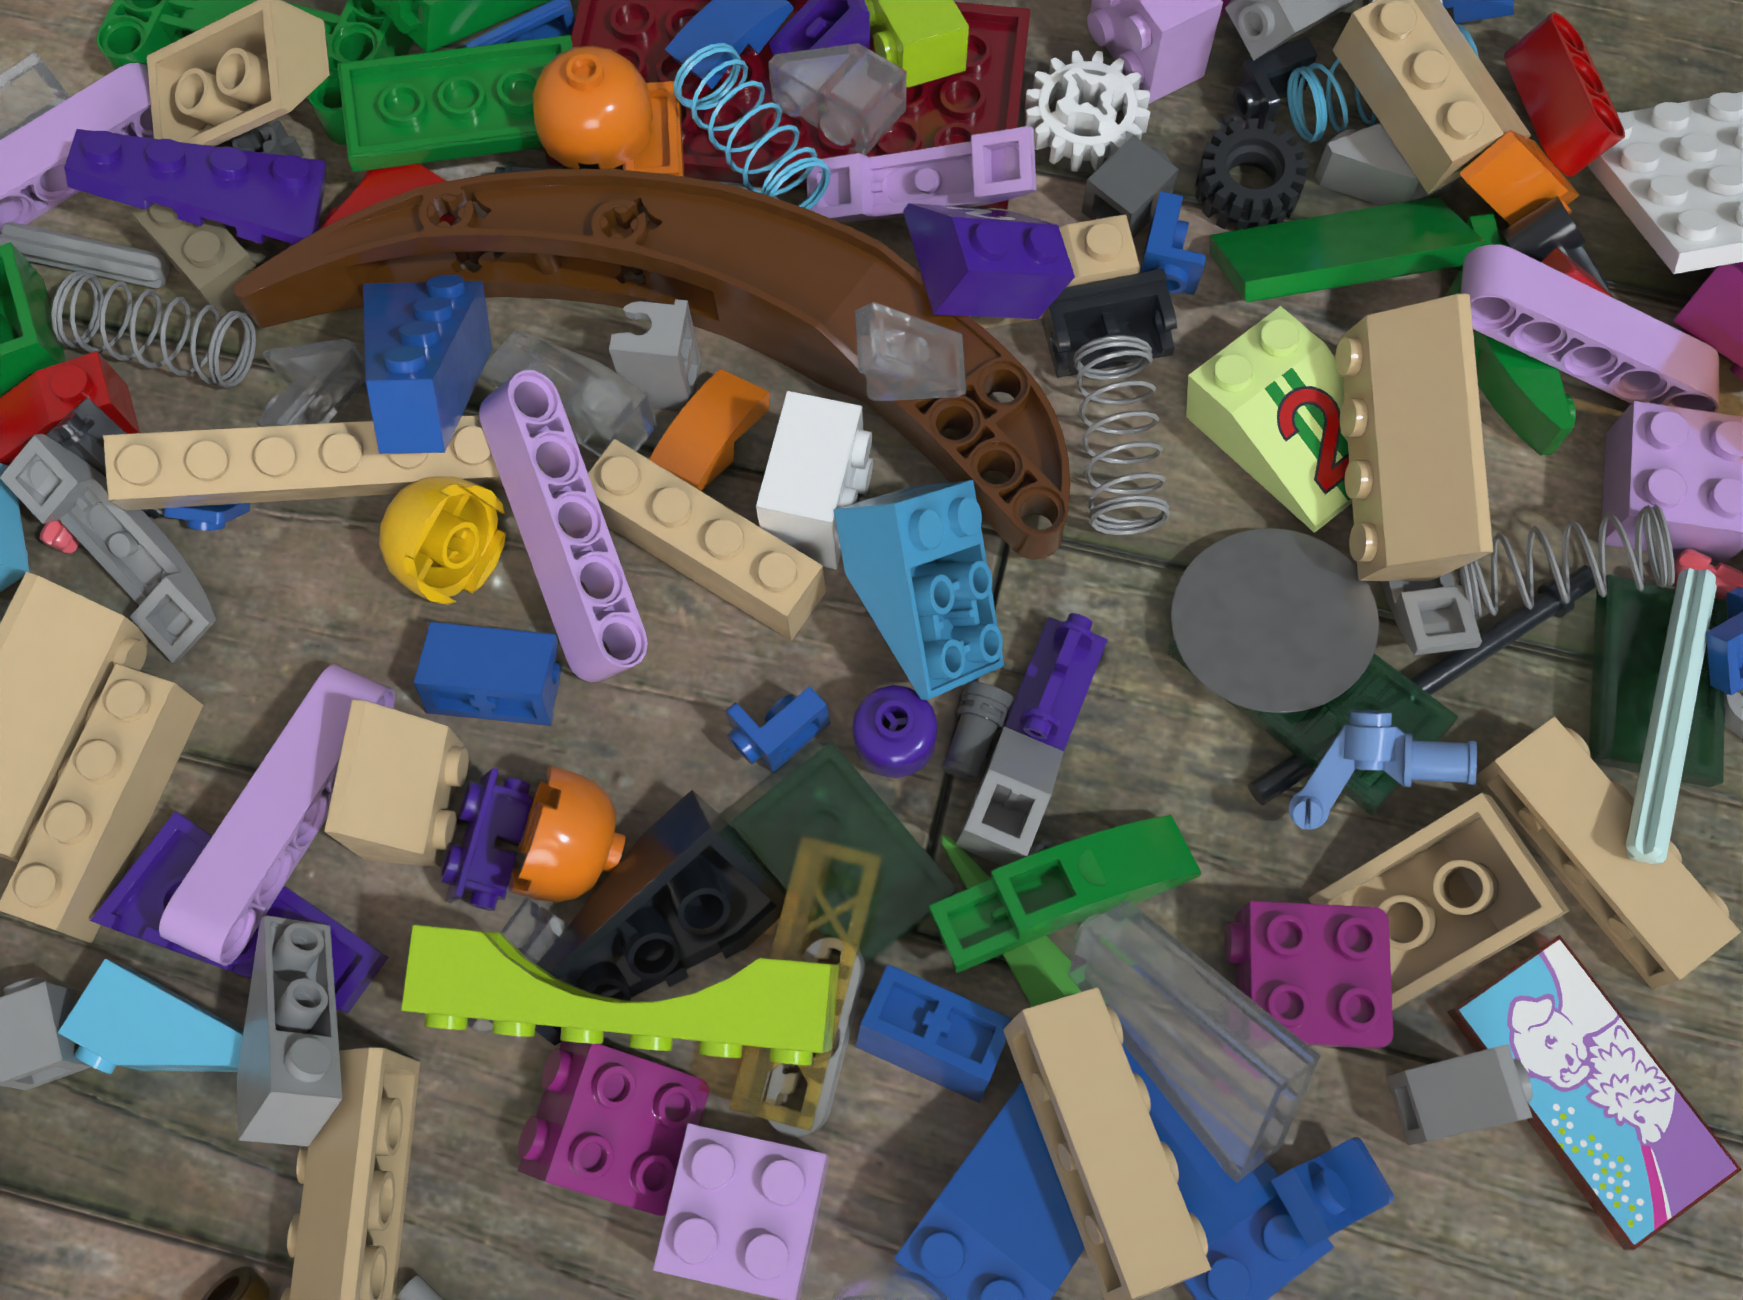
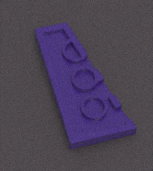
(201, 182)
(151, 882)

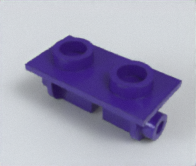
(1057, 681)
(475, 864)

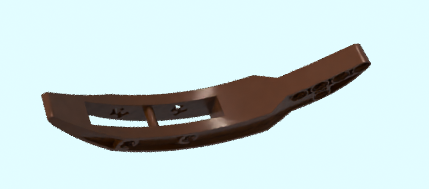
(744, 265)

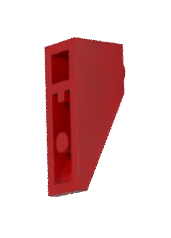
(53, 393)

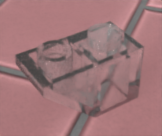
(840, 91)

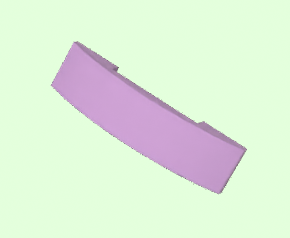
(964, 174)

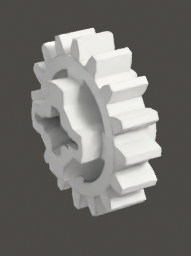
(1086, 109)

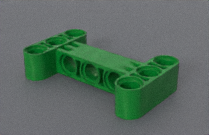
(360, 33)

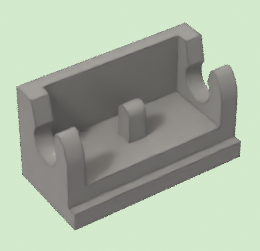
(662, 360)

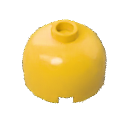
(442, 537)

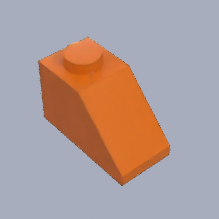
(1517, 177)

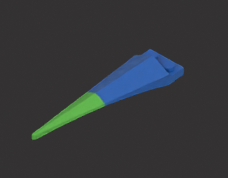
(1246, 1225)

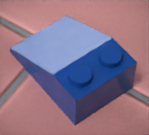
(1000, 1219)

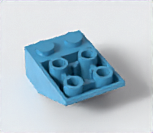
(925, 581)

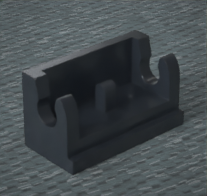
(1116, 306)

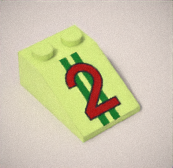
(1276, 413)

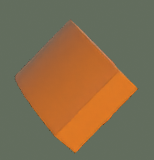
(704, 431)

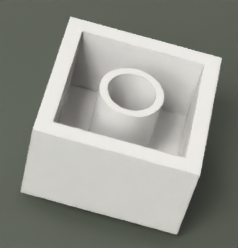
(812, 468)

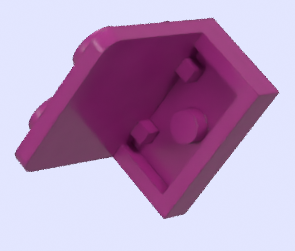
(1316, 969)
(611, 1125)

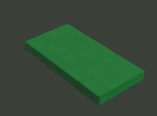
(443, 103)
(1343, 249)

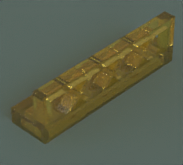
(790, 943)

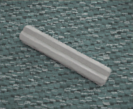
(87, 255)

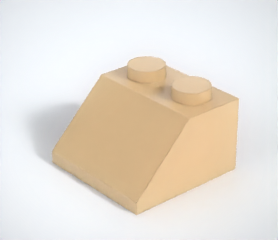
(396, 786)

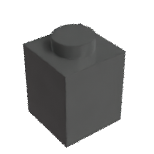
(1130, 184)

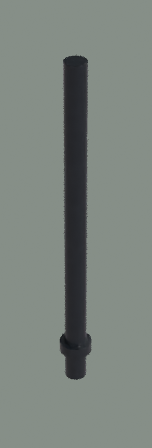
(1451, 667)

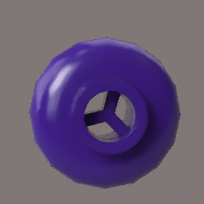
(888, 750)

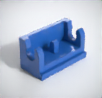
(489, 673)
(933, 1033)

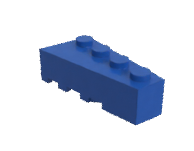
(423, 359)

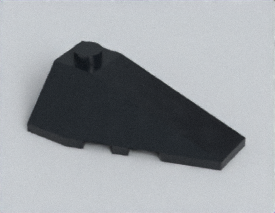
(666, 907)

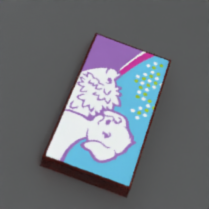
(1598, 1094)

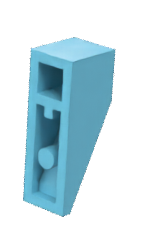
(147, 1027)

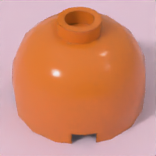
(592, 108)
(567, 839)

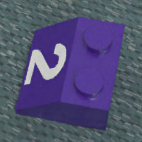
(988, 261)

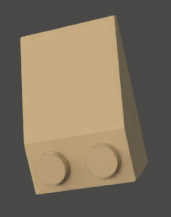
(1451, 896)

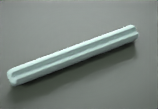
(1671, 717)

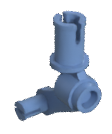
(1376, 744)

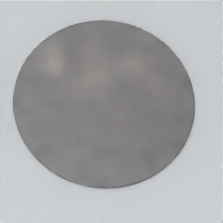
(1274, 620)

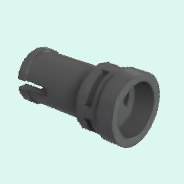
(980, 714)

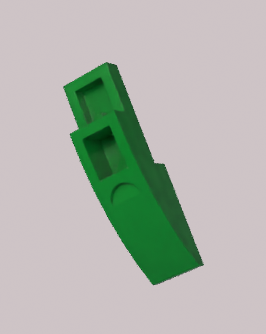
(1517, 385)
(1062, 888)

